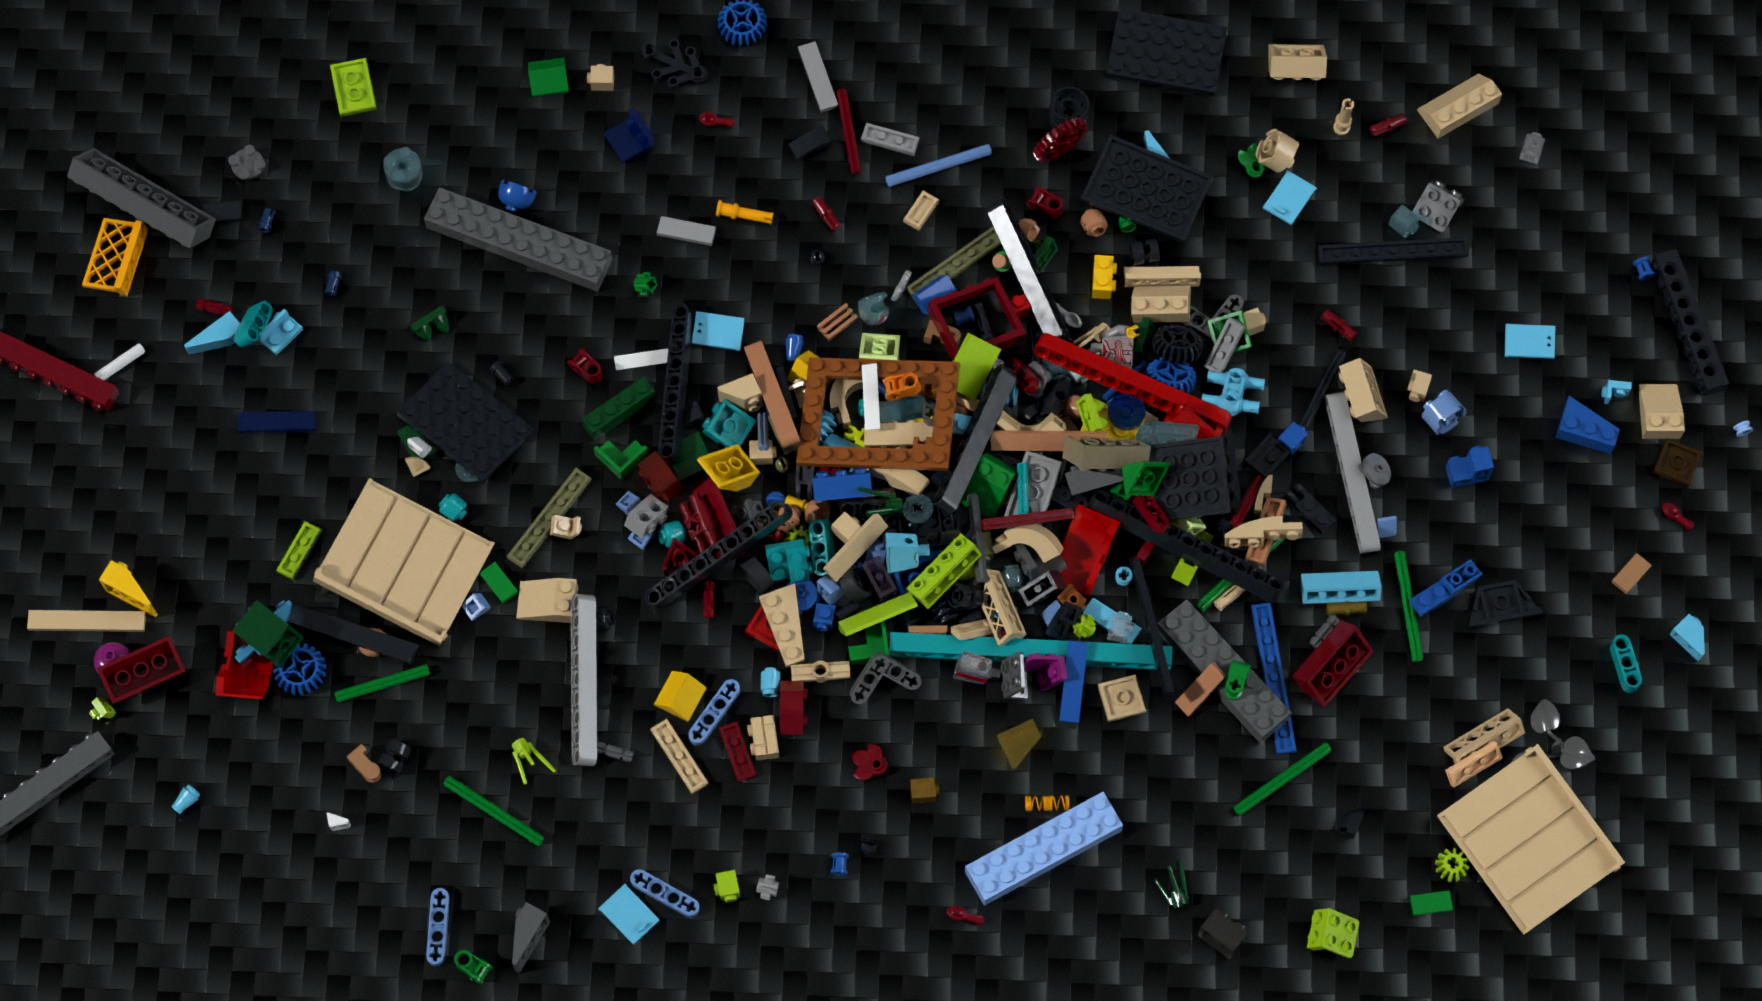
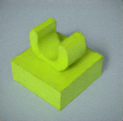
(101, 709)

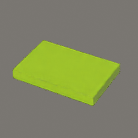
(353, 87)
(976, 362)

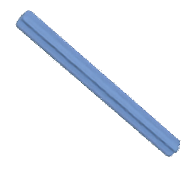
(938, 165)

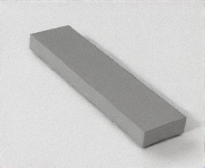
(818, 77)

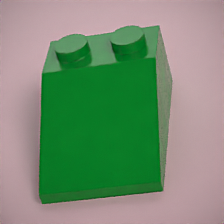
(991, 483)

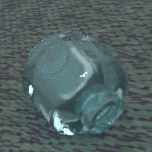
(1013, 578)

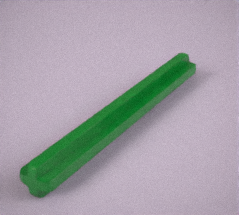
(382, 683)

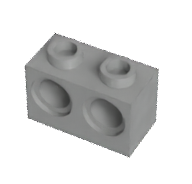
(646, 516)

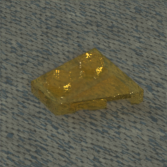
(1018, 741)

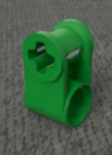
(1237, 677)
(475, 968)

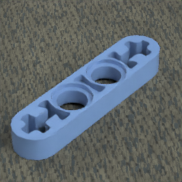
(713, 711)
(663, 895)
(438, 927)

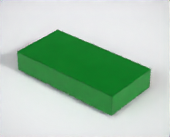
(498, 582)
(1431, 903)

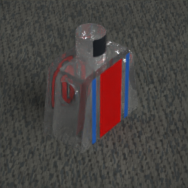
(975, 668)

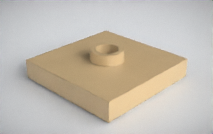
(1121, 698)

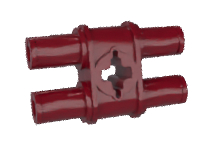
(699, 523)

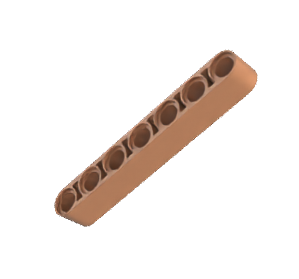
(772, 394)

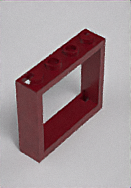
(1003, 341)

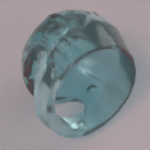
(872, 309)

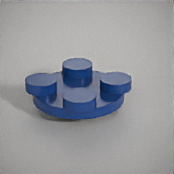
(806, 595)

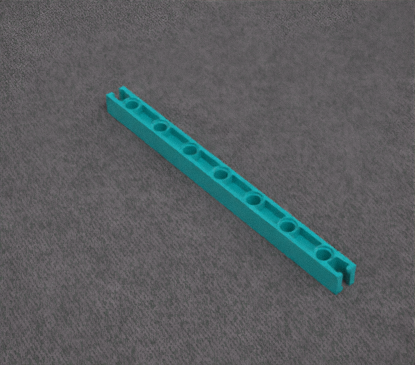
(950, 648)

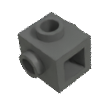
(747, 510)

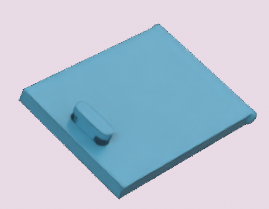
(1289, 197)
(718, 331)
(1530, 341)
(629, 914)

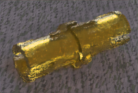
(1346, 608)

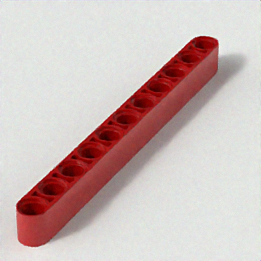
(1126, 380)

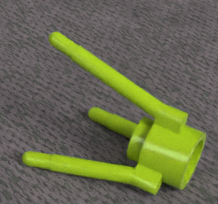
(522, 750)

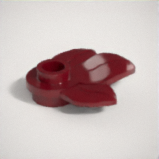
(866, 762)

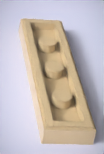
(855, 547)
(679, 756)

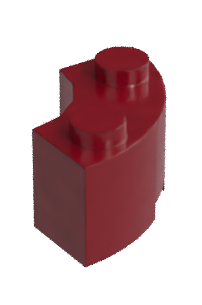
(792, 707)

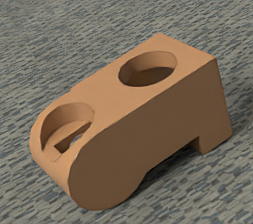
(932, 334)
(363, 765)

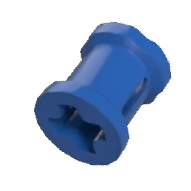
(1648, 273)
(839, 864)

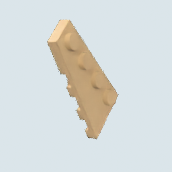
(783, 617)

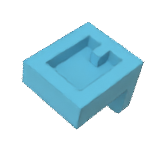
(1615, 388)

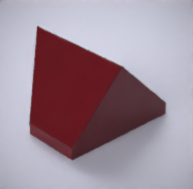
(677, 557)

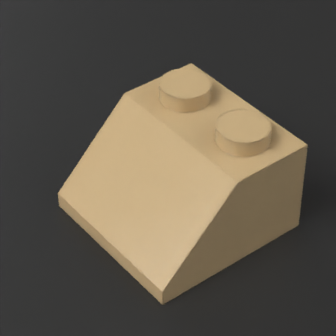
(742, 393)

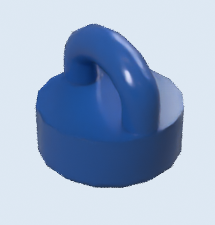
(773, 497)

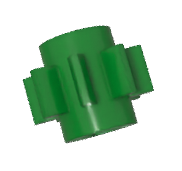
(645, 283)

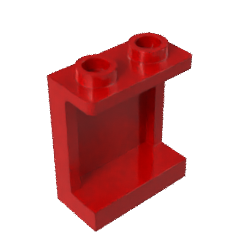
(1185, 415)

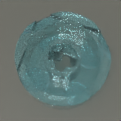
(394, 168)

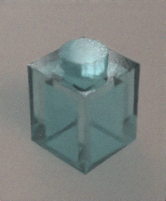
(1404, 221)

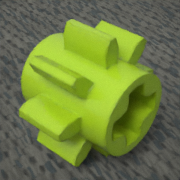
(1084, 626)

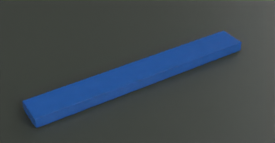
(1273, 671)

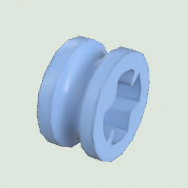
(1743, 428)

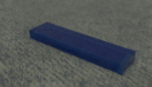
(276, 421)

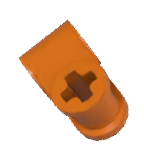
(899, 386)

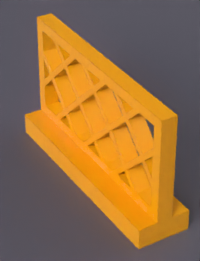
(130, 256)

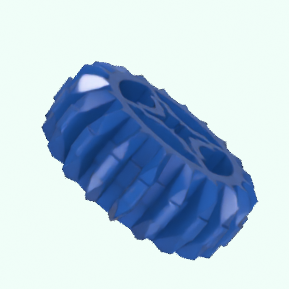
(742, 28)
(1177, 376)
(292, 672)

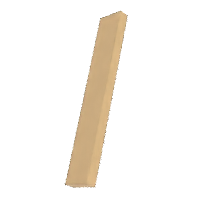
(86, 620)

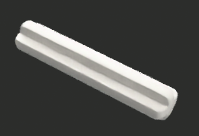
(120, 362)

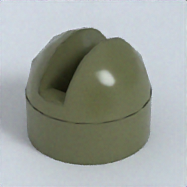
(779, 467)

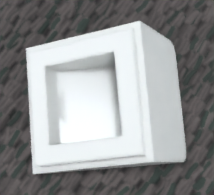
(419, 446)
(337, 823)

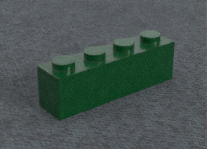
(619, 408)

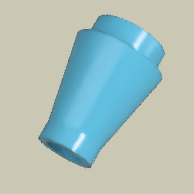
(185, 799)

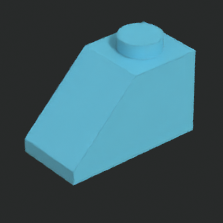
(1690, 636)

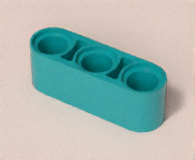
(253, 324)
(816, 538)
(1626, 654)

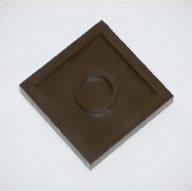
(1677, 462)

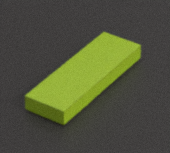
(299, 550)

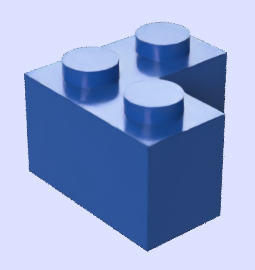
(1470, 469)

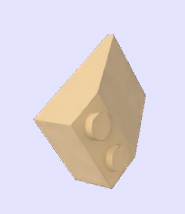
(1661, 411)
(546, 599)

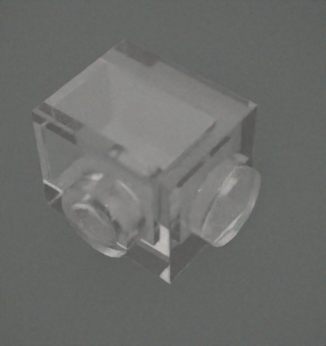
(1120, 627)

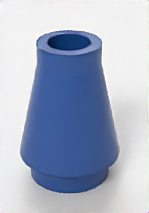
(793, 347)

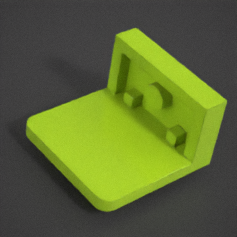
(1333, 932)

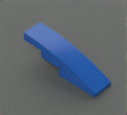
(1074, 684)

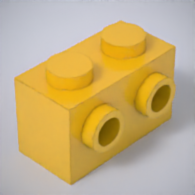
(1102, 277)

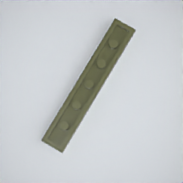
(960, 260)
(541, 526)

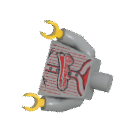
(1117, 345)

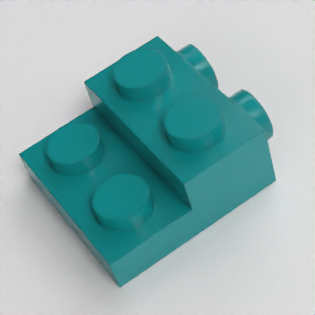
(728, 424)
(789, 561)

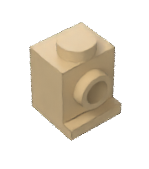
(1419, 385)

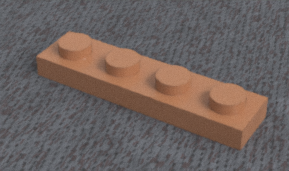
(1259, 555)

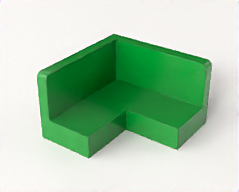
(621, 463)
(876, 642)

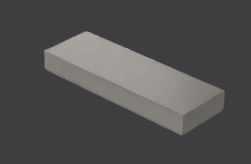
(890, 139)
(686, 231)
(1225, 345)

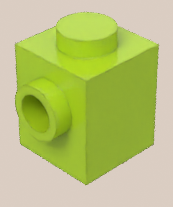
(727, 886)

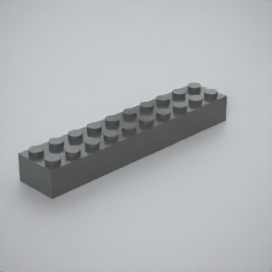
(518, 239)

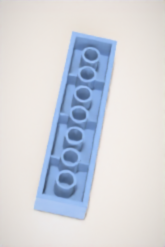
(1043, 848)

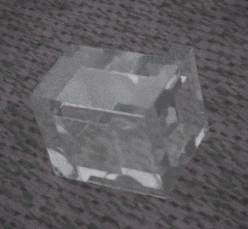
(1532, 147)

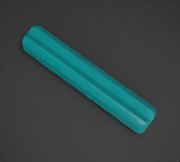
(1023, 495)

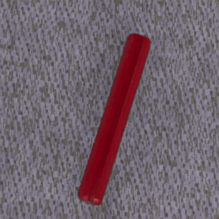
(1247, 501)

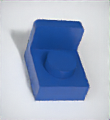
(824, 617)

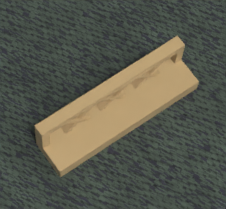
(1162, 276)
(1003, 605)
(1503, 733)

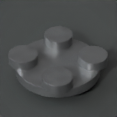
(247, 163)
(1043, 376)
(1376, 470)

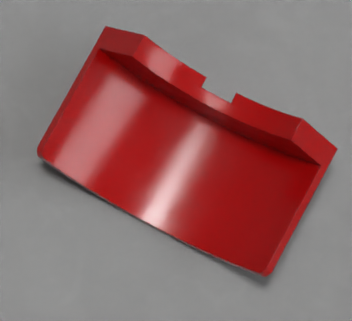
(1087, 547)
(245, 679)

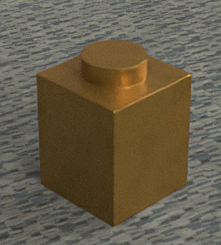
(924, 790)

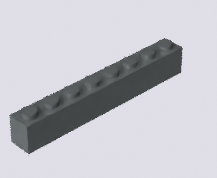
(53, 780)

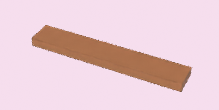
(1037, 440)

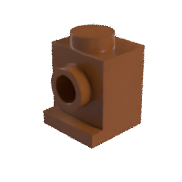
(1070, 592)

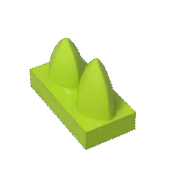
(1088, 410)

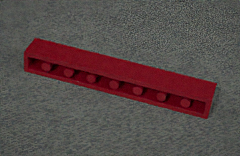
(57, 373)

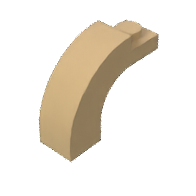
(839, 393)
(1050, 423)
(1033, 535)

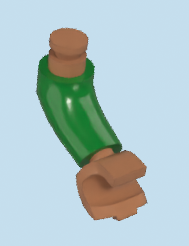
(1030, 231)

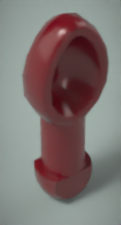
(711, 119)
(1673, 512)
(959, 914)

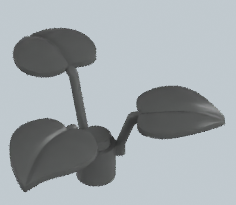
(1573, 752)

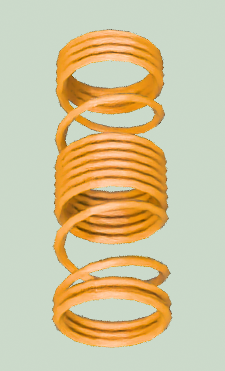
(1048, 800)

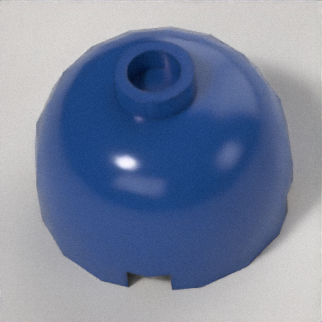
(515, 196)

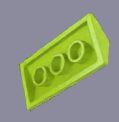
(877, 614)

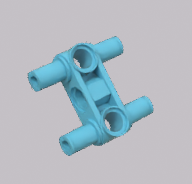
(1234, 383)

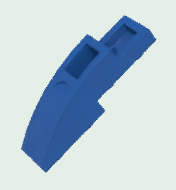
(1446, 588)

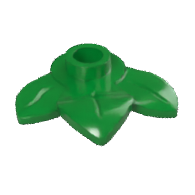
(1249, 160)

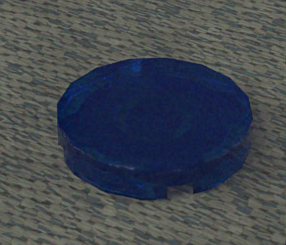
(1126, 412)

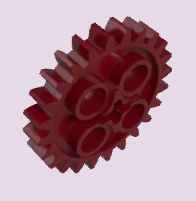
(1060, 140)

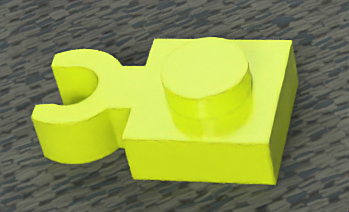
(857, 436)

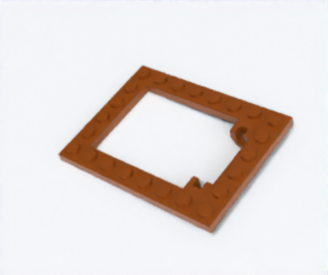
(927, 455)

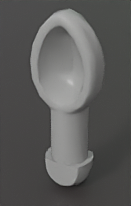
(901, 286)
(1070, 318)

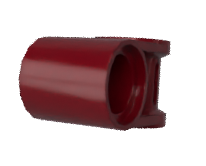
(1042, 202)
(584, 364)

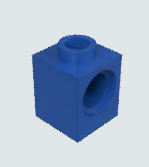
(1293, 437)

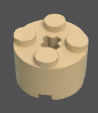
(1277, 151)

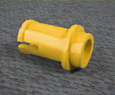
(800, 504)

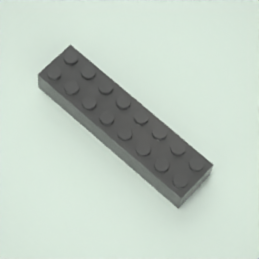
(141, 198)
(1199, 647)

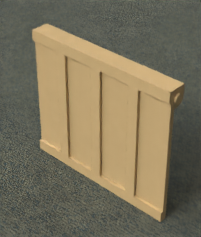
(403, 562)
(1530, 839)

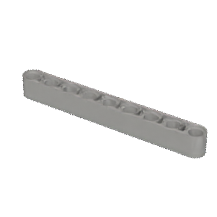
(1353, 479)
(583, 680)

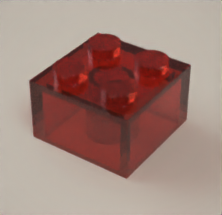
(658, 474)

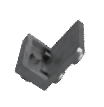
(1437, 205)
(1032, 563)
(1014, 678)

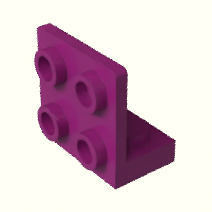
(1049, 669)

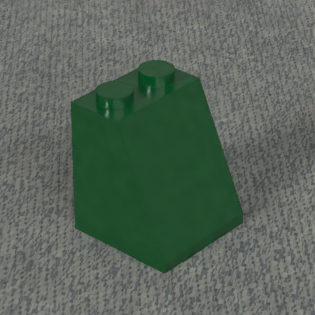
(267, 633)

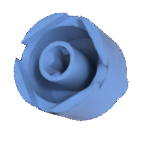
(1443, 412)

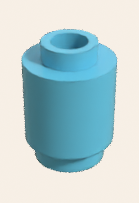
(770, 682)

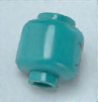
(453, 507)
(672, 530)

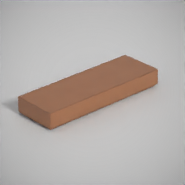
(1201, 689)

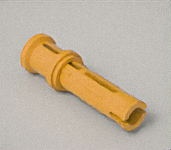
(735, 211)

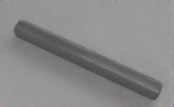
(977, 536)

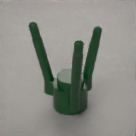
(892, 506)
(1178, 898)

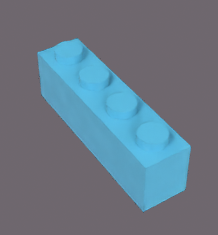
(1340, 587)

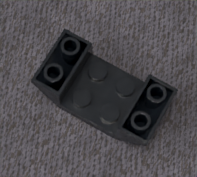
(935, 531)

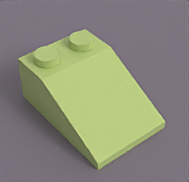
(879, 347)

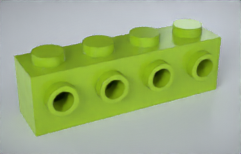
(944, 571)

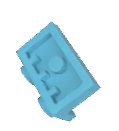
(280, 332)

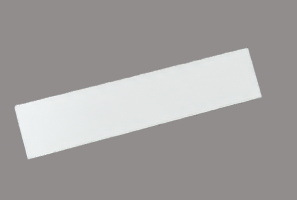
(641, 359)
(870, 396)

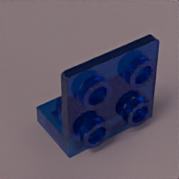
(630, 136)

